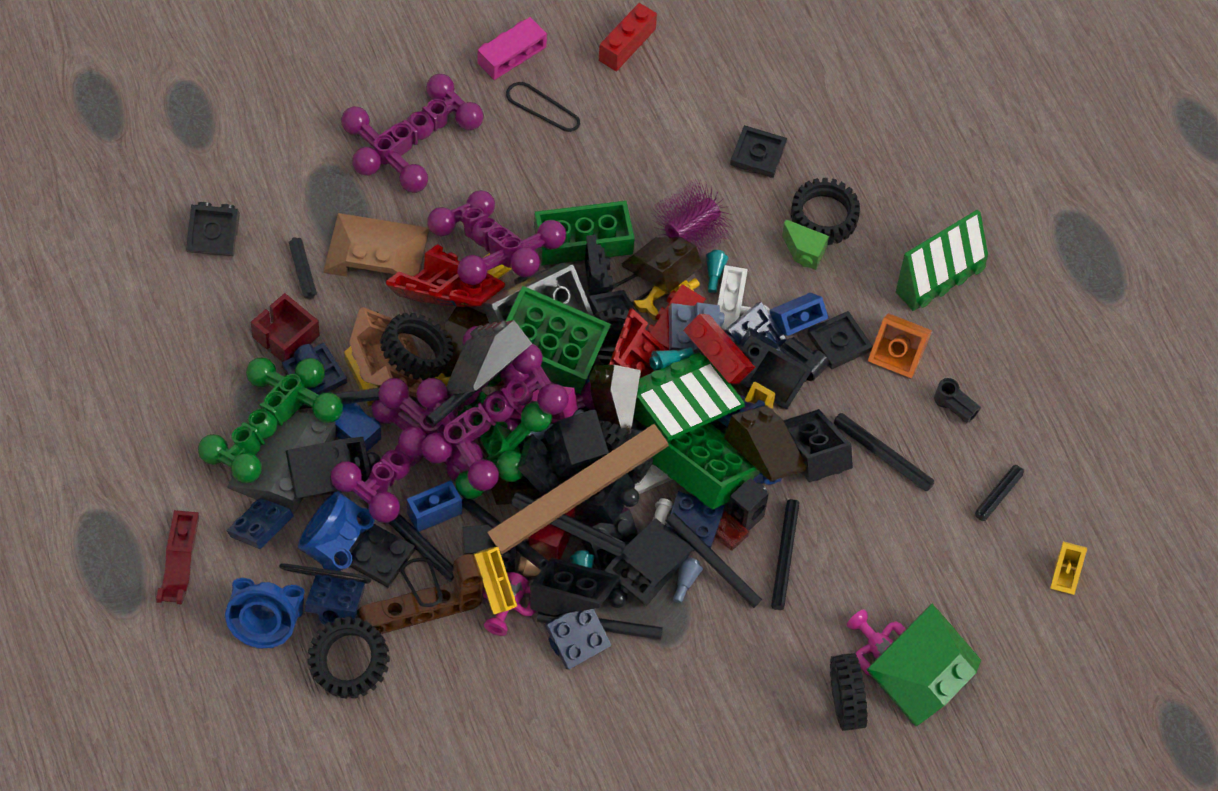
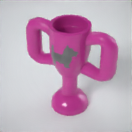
(519, 587)
(877, 641)

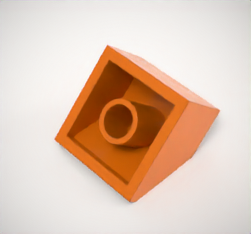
(899, 345)

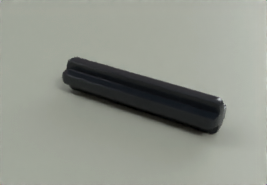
(302, 268)
(999, 493)

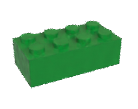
(605, 220)

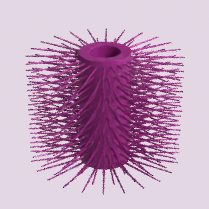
(694, 220)

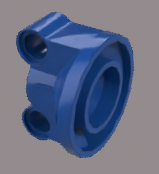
(334, 531)
(263, 612)

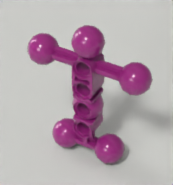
(434, 116)
(503, 245)
(395, 395)
(392, 466)
(484, 473)

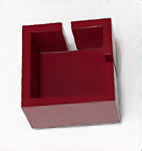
(290, 328)
(551, 540)

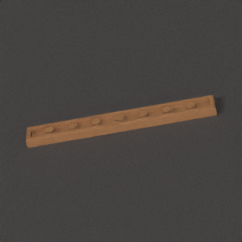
(578, 489)

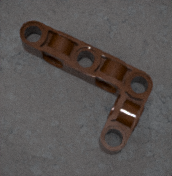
(462, 595)

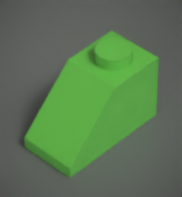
(804, 244)

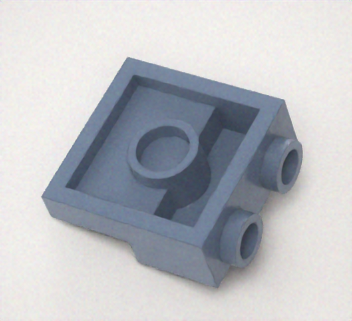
(681, 316)

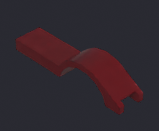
(178, 557)

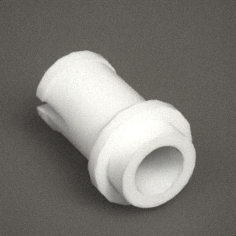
(663, 510)

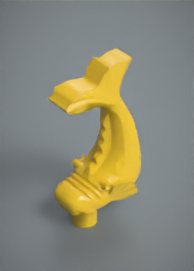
(647, 304)

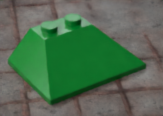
(925, 666)

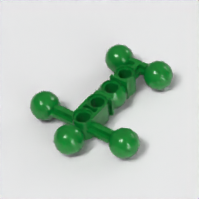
(278, 406)
(502, 443)

